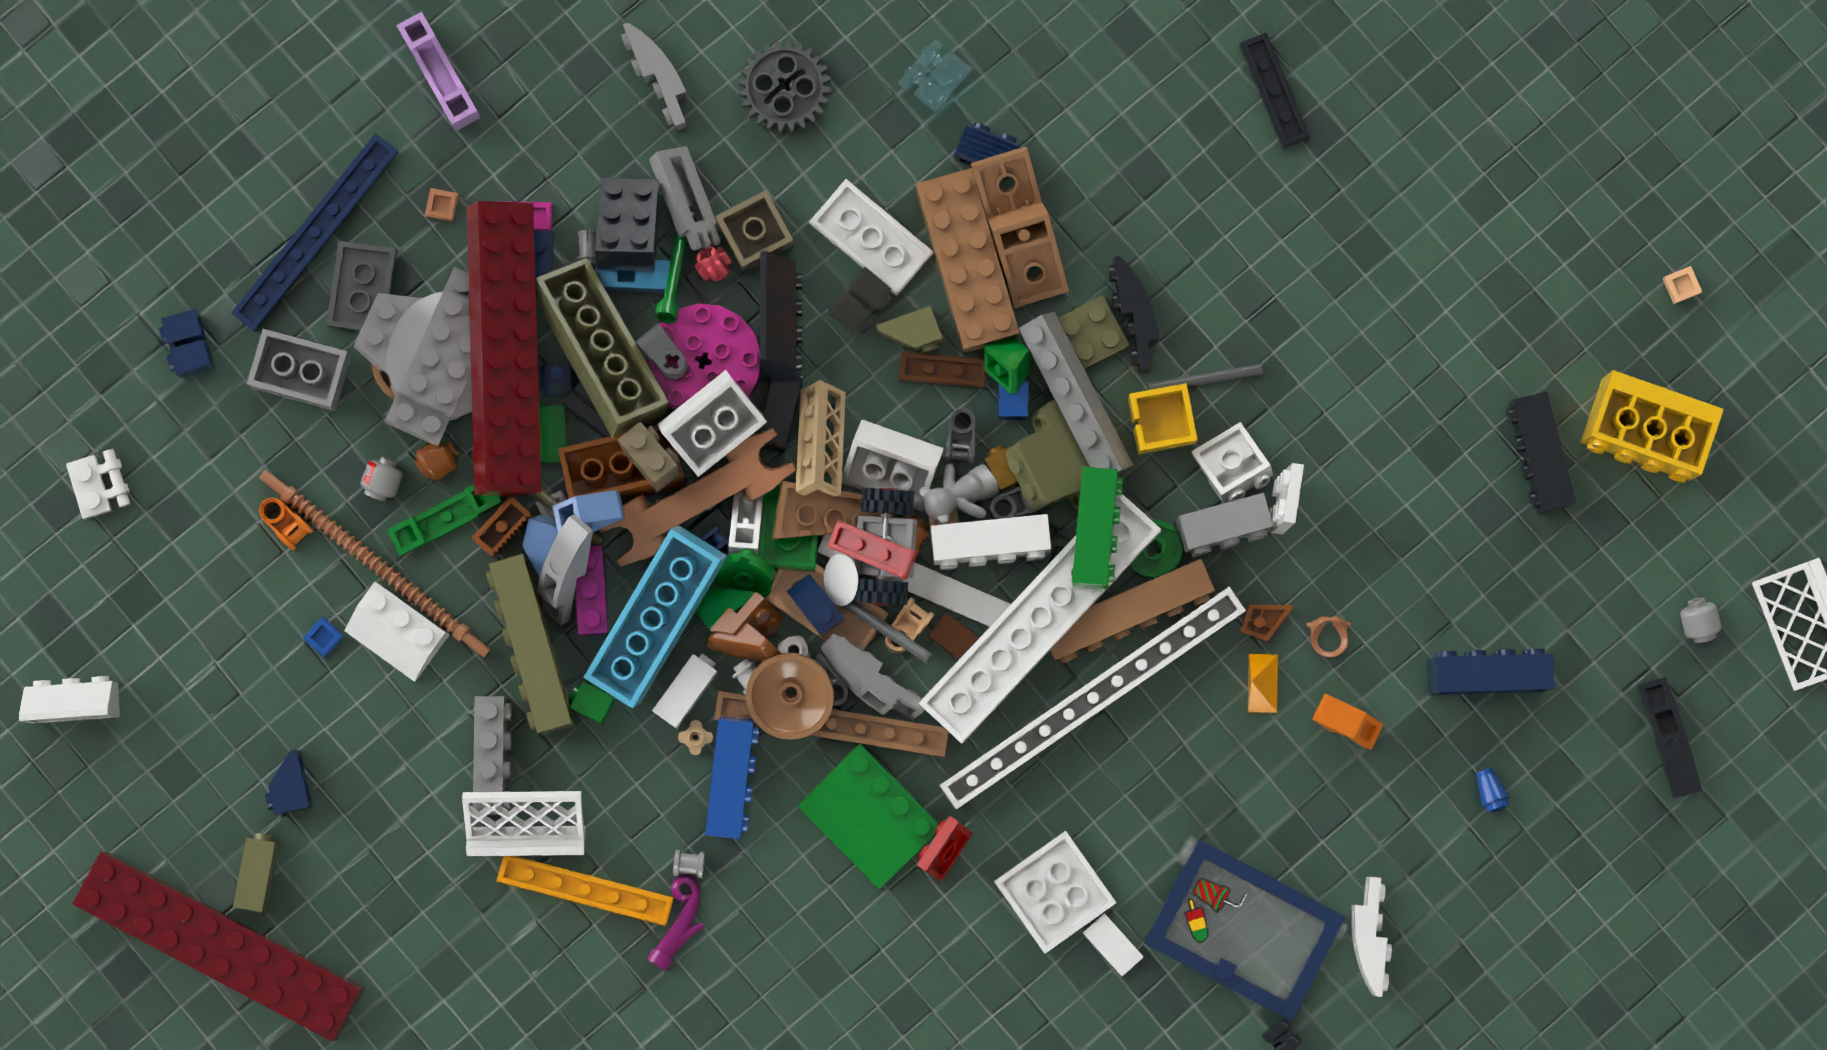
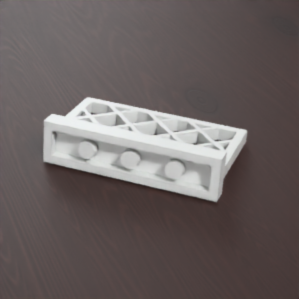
(1818, 583)
(524, 837)

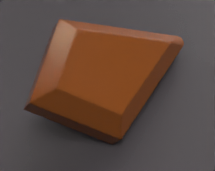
(1263, 620)

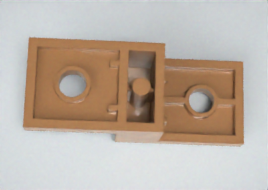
(1020, 227)

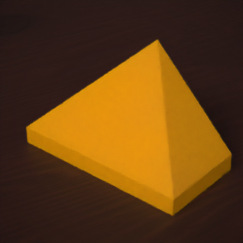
(1262, 683)

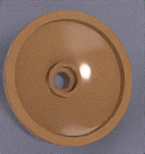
(786, 714)

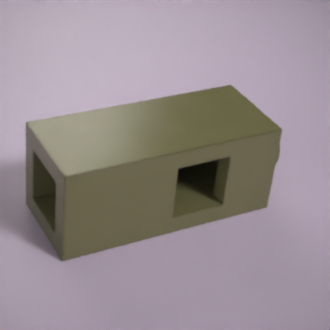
(256, 873)

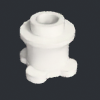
(798, 641)
(744, 671)

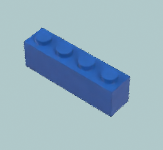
(730, 777)

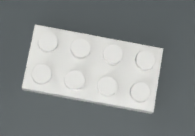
(1287, 491)

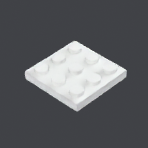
(1055, 892)

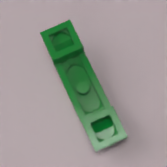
(440, 520)

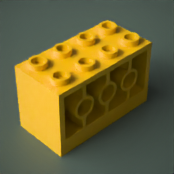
(1664, 413)

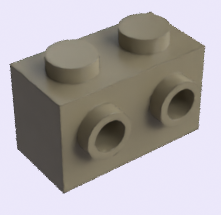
(649, 457)

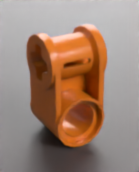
(285, 523)

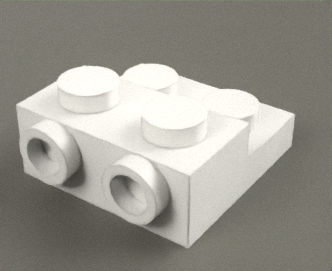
(1233, 464)

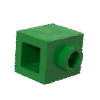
(591, 701)

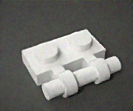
(90, 487)

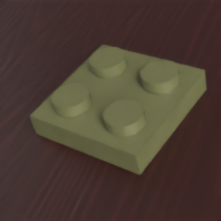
(1093, 332)

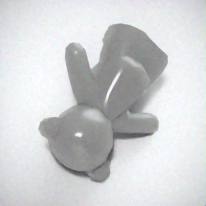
(974, 486)

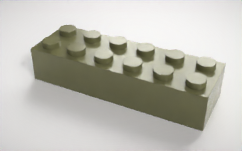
(600, 347)
(531, 644)

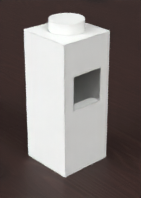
(686, 690)

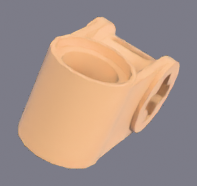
(909, 624)

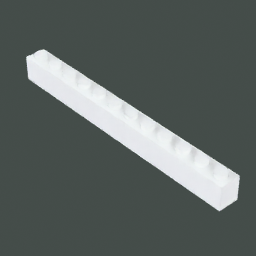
(1092, 698)

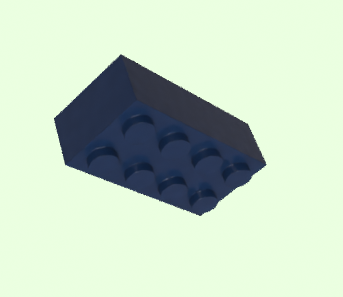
(1490, 673)

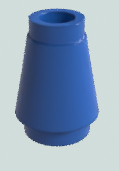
(1491, 791)

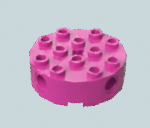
(714, 334)

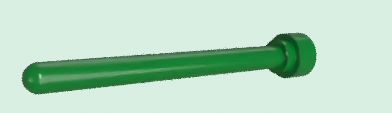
(667, 309)

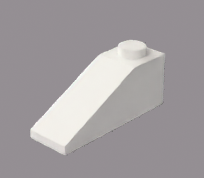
(745, 523)

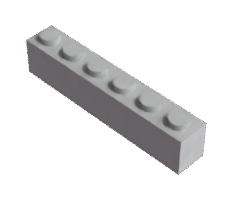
(1074, 393)

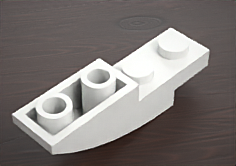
(1371, 950)

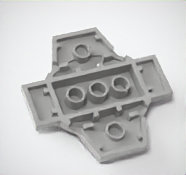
(425, 355)

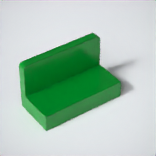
(552, 432)

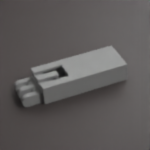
(682, 190)

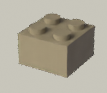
(754, 228)

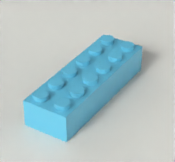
(655, 616)

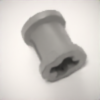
(689, 863)

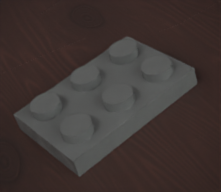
(358, 277)

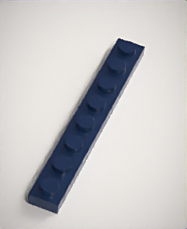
(315, 232)

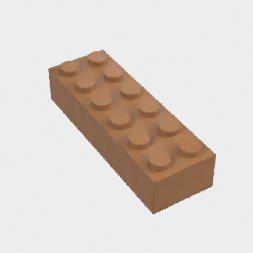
(967, 260)

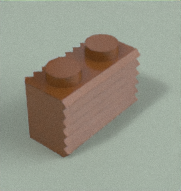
(502, 527)

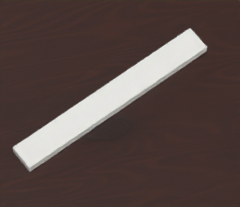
(943, 591)

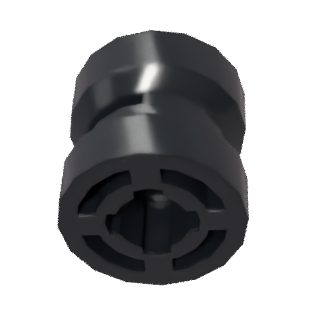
(1281, 1036)

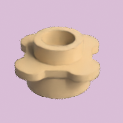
(703, 737)

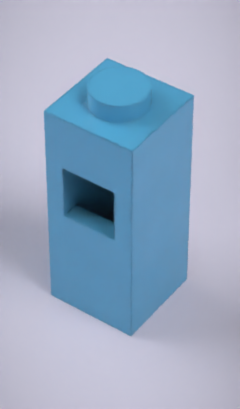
(636, 281)

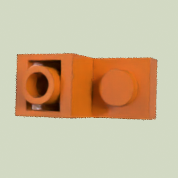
(1347, 721)

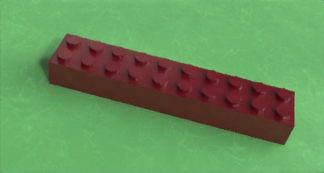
(503, 349)
(218, 946)

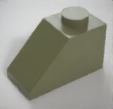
(913, 331)

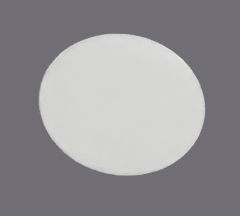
(841, 579)

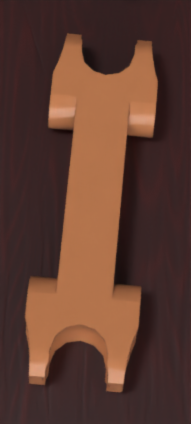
(741, 472)

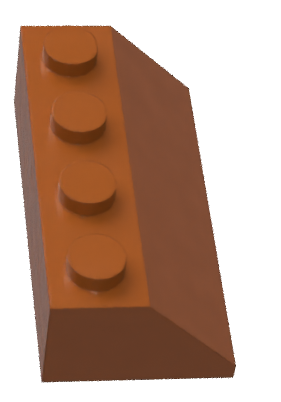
(604, 467)

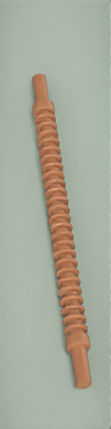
(459, 631)

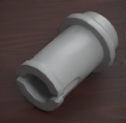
(587, 248)

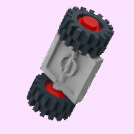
(897, 530)

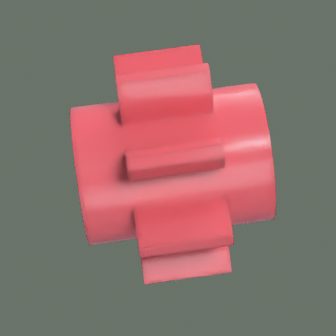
(713, 263)

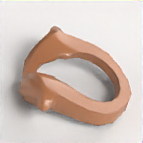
(1341, 627)

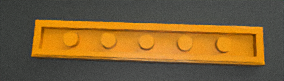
(585, 889)

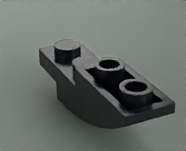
(1134, 303)
(1670, 738)

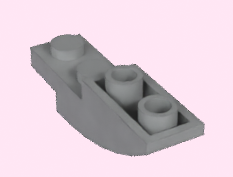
(654, 65)
(563, 566)
(860, 674)

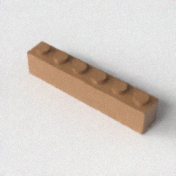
(1135, 608)

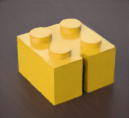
(1162, 418)

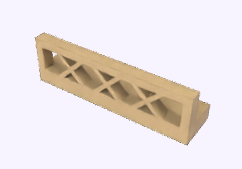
(814, 435)

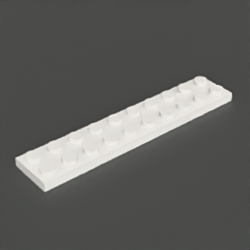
(1027, 631)

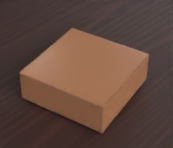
(442, 205)

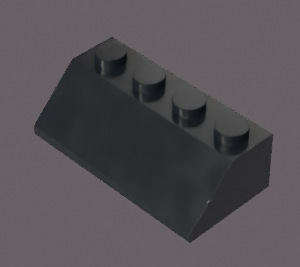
(779, 318)

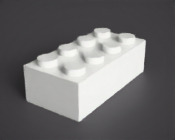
(990, 540)

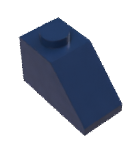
(815, 605)
(289, 786)

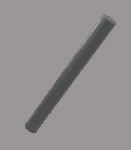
(1211, 377)
(889, 631)

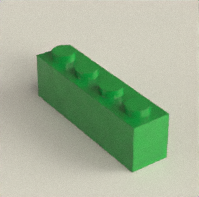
(1095, 528)

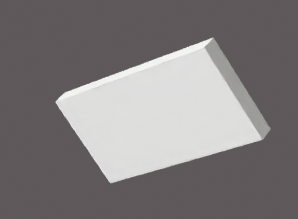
(871, 237)

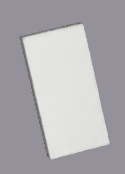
(1113, 944)

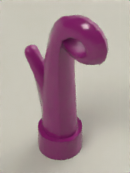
(680, 930)

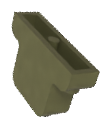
(1048, 461)

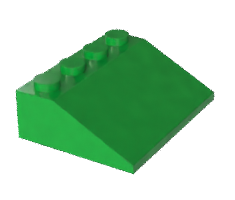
(869, 816)

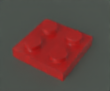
(944, 849)

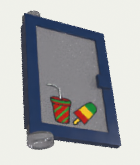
(1244, 928)

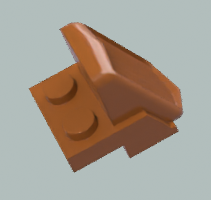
(747, 631)

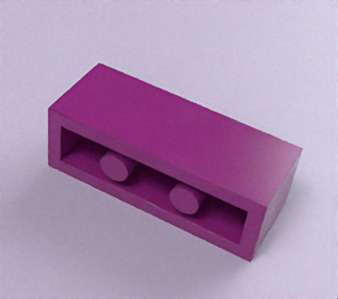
(592, 596)

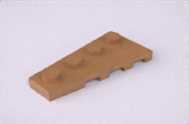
(814, 512)

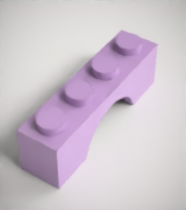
(438, 71)

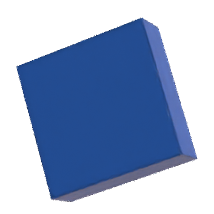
(323, 637)

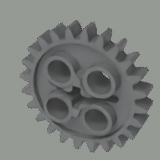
(767, 67)

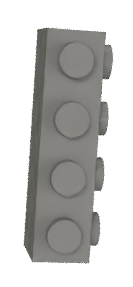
(491, 746)

